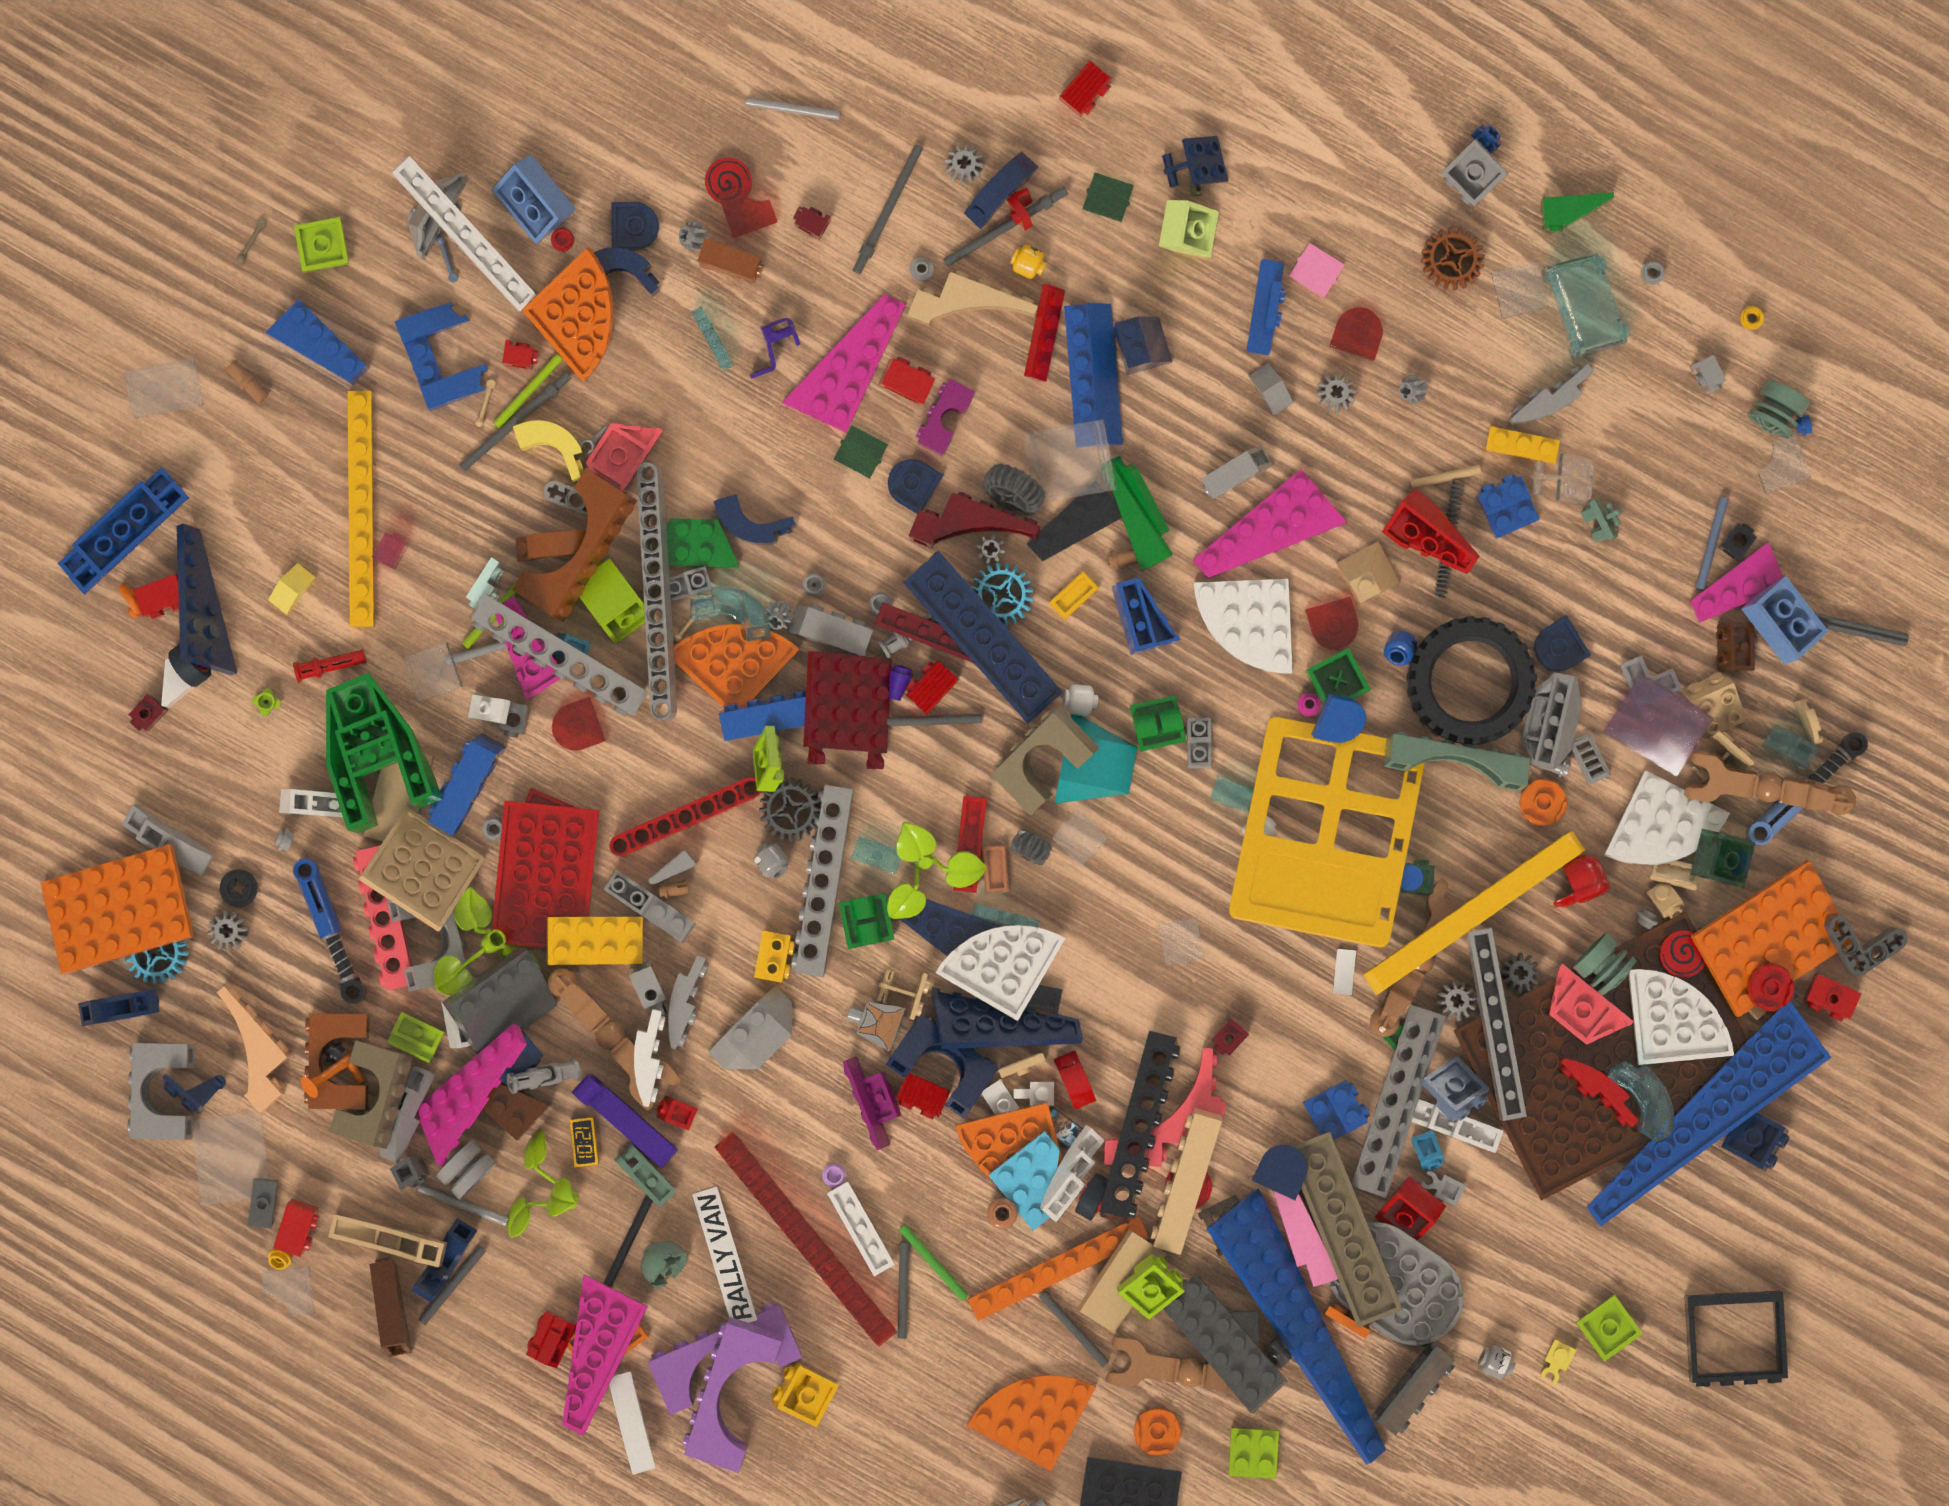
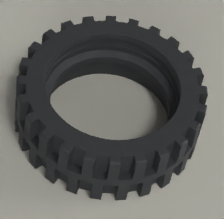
(1507, 645)

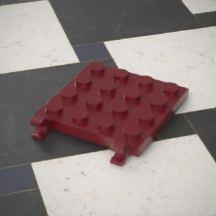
(847, 706)

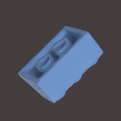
(533, 199)
(1785, 620)

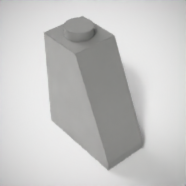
(1236, 472)

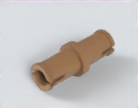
(246, 381)

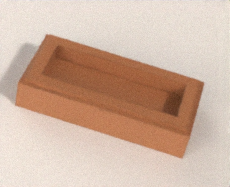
(996, 869)

